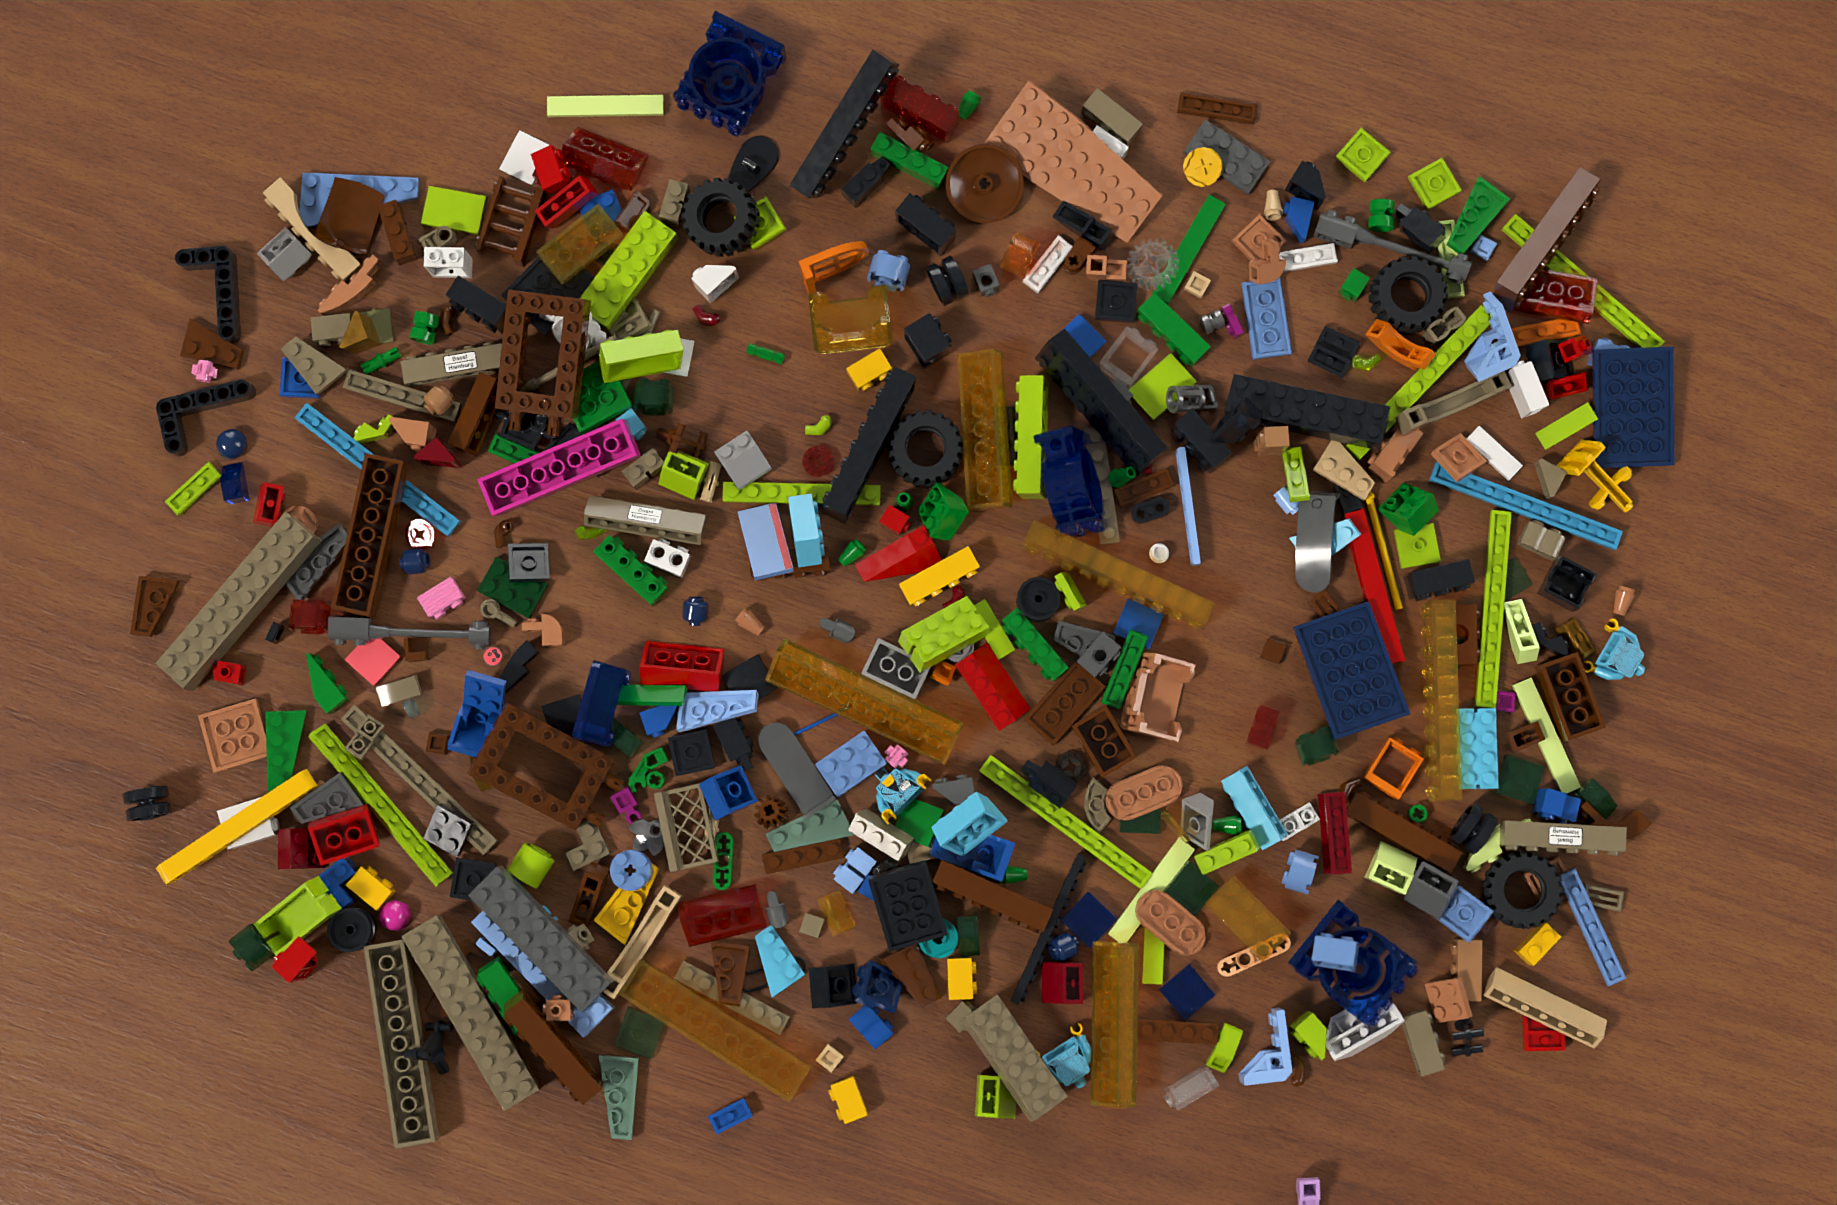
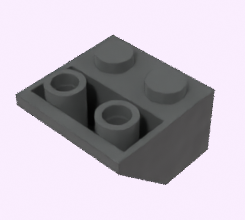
(955, 791)
(1431, 890)

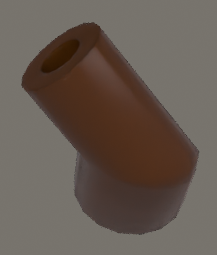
(445, 315)
(1300, 1071)

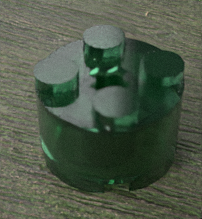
(653, 397)
(1316, 747)
(251, 947)

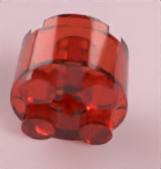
(309, 617)

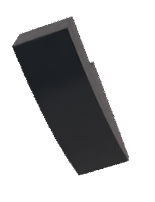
(1084, 225)
(516, 666)

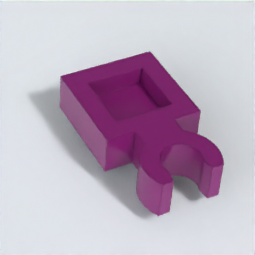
(1233, 326)
(625, 801)

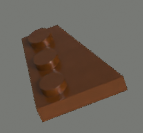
(150, 603)
(913, 973)

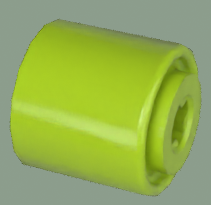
(531, 864)

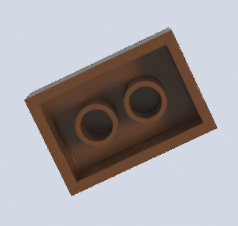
(1103, 742)

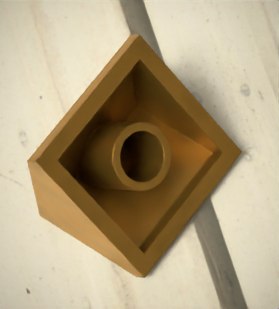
(360, 334)

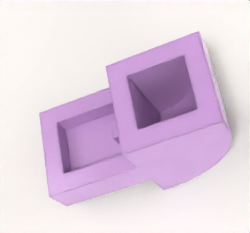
(1308, 1190)

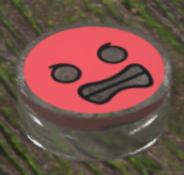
(493, 656)

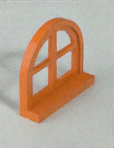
(857, 252)

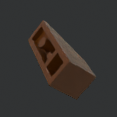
(589, 894)

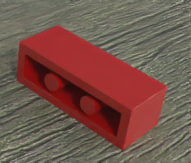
(566, 202)

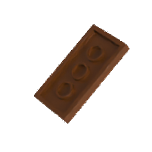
(1064, 703)

